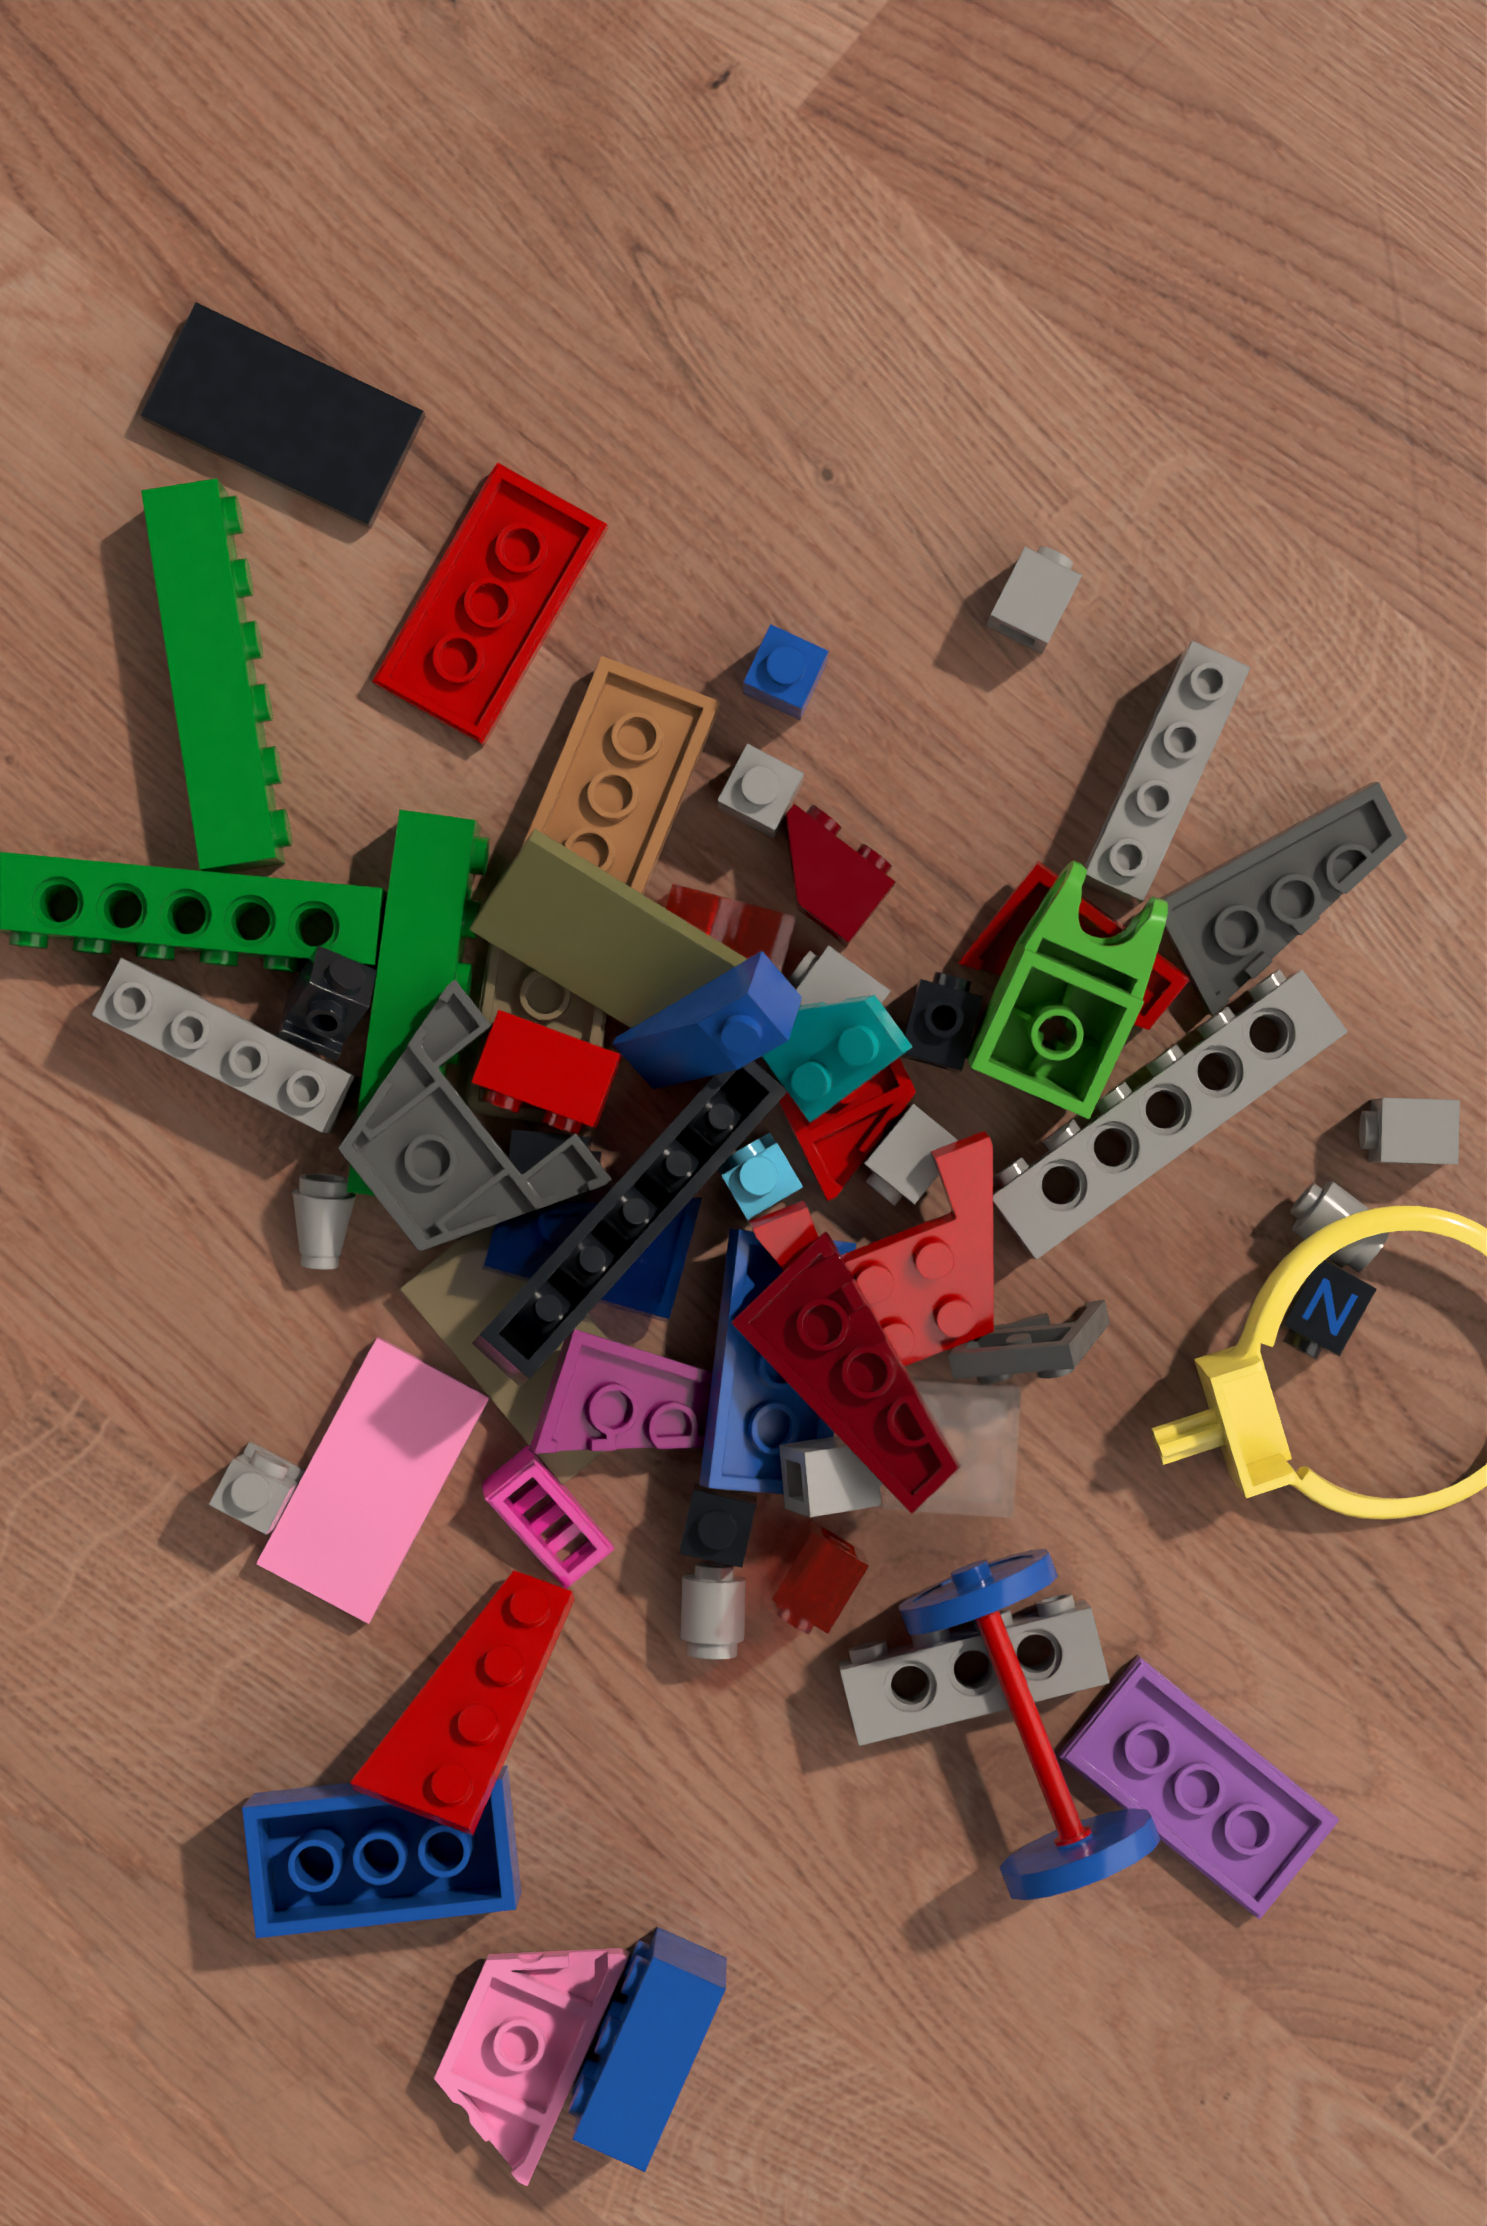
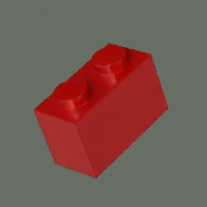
(547, 1071)

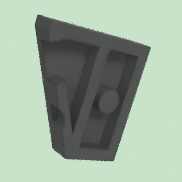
(1030, 1347)

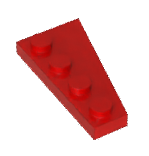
(464, 1720)

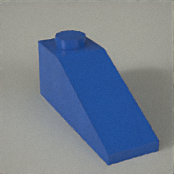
(714, 1026)

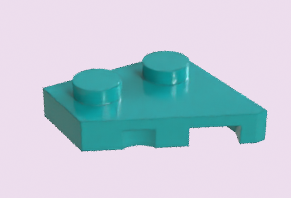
(835, 1051)

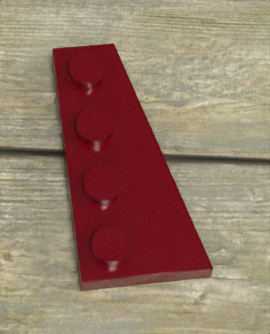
(842, 1364)

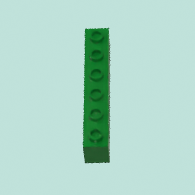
(33, 881)

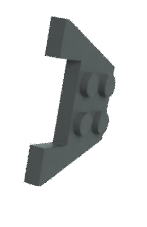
(434, 1157)

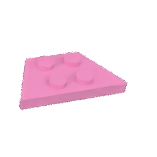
(526, 2044)

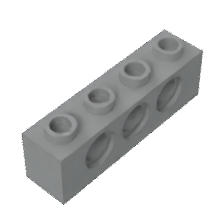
(1164, 774)
(225, 1046)
(882, 1714)

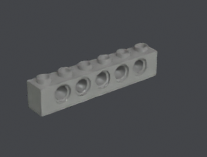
(1304, 1028)

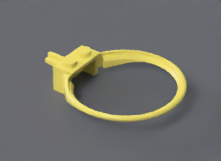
(1239, 1395)

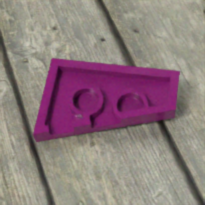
(620, 1399)

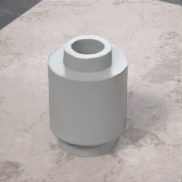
(1324, 1205)
(713, 1611)

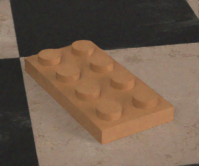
(625, 770)

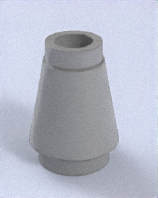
(322, 1218)

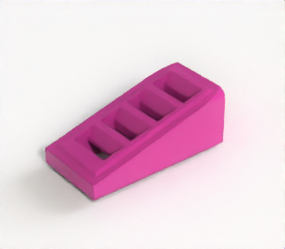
(511, 1477)

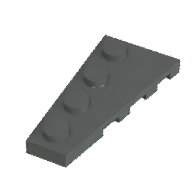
(1255, 904)

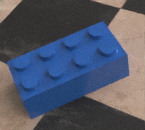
(355, 1861)

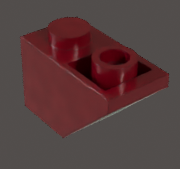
(830, 878)

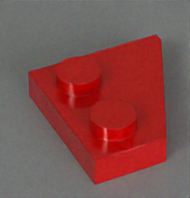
(850, 1129)

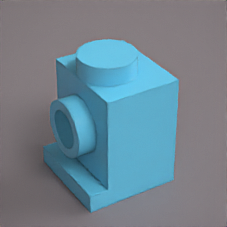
(759, 1176)

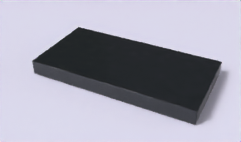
(283, 415)

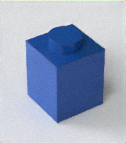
(785, 672)

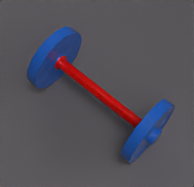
(1077, 1849)

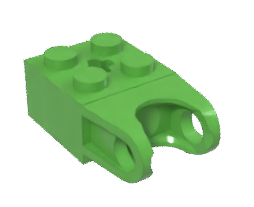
(1072, 975)

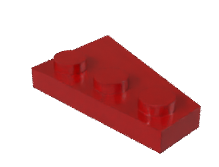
(999, 937)

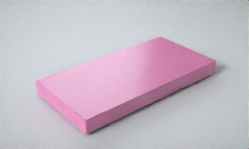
(373, 1480)

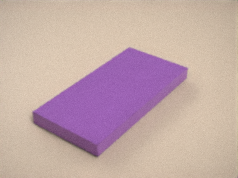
(1201, 1785)

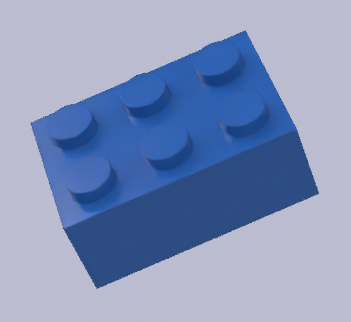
(647, 2047)

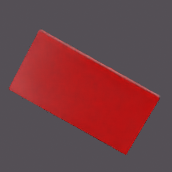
(490, 604)

